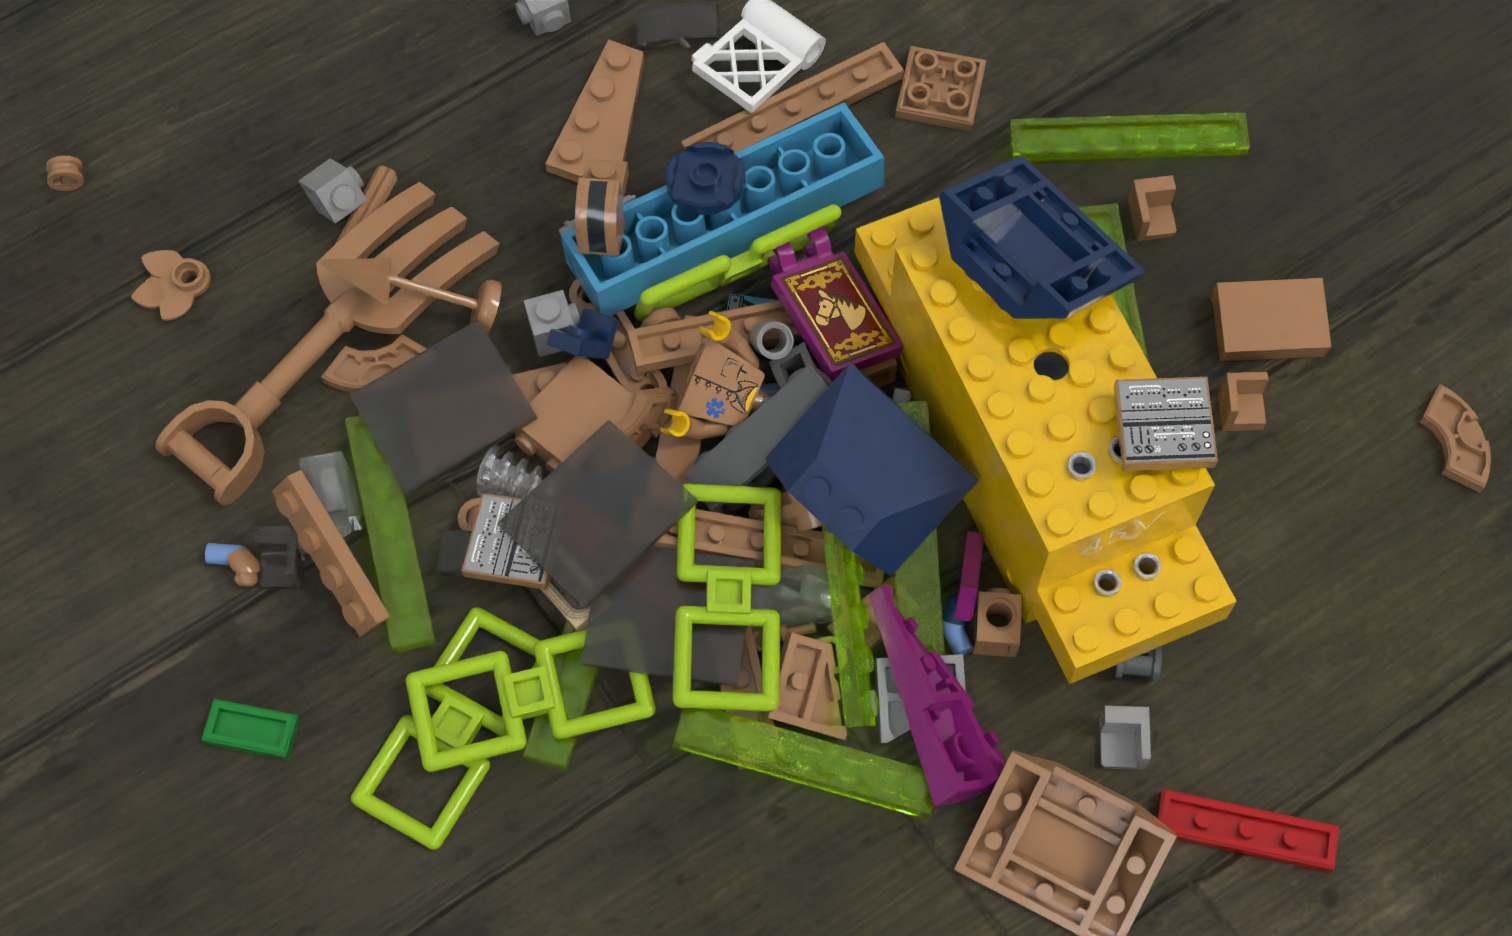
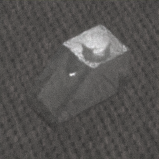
(335, 489)
(798, 597)

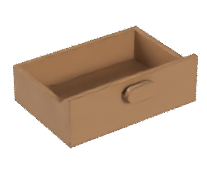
(1271, 319)

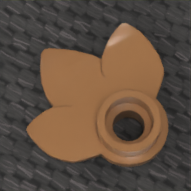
(167, 284)

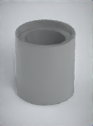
(785, 343)

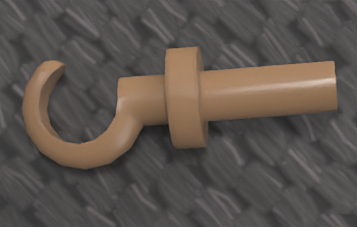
(801, 630)

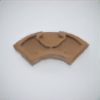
(358, 368)
(648, 414)
(1461, 438)

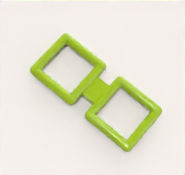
(725, 270)
(729, 601)
(521, 697)
(454, 726)

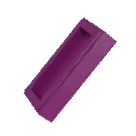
(969, 576)

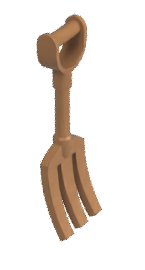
(346, 309)

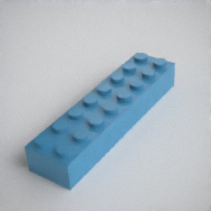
(786, 179)

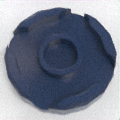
(709, 189)

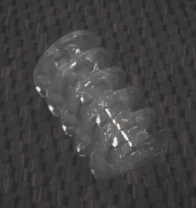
(503, 479)

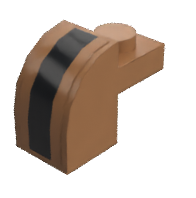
(600, 207)

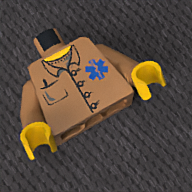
(719, 385)

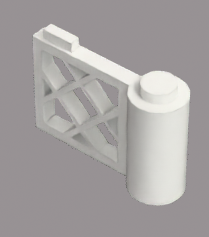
(776, 37)

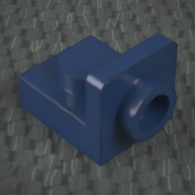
(589, 339)

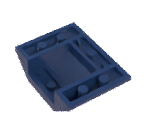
(1031, 244)
(869, 471)

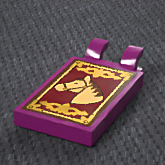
(832, 307)

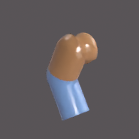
(238, 558)

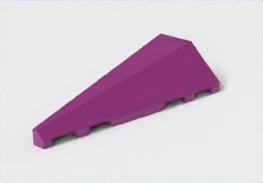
(950, 742)

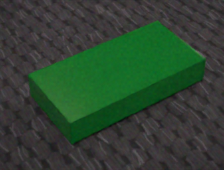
(251, 729)

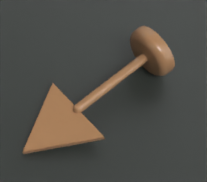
(375, 279)

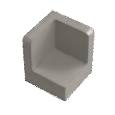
(1124, 737)

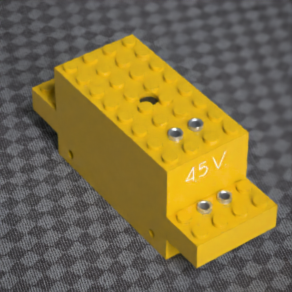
(1032, 413)

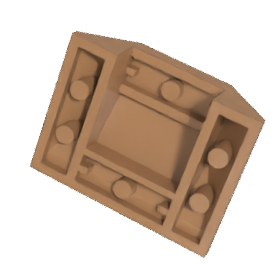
(1066, 847)

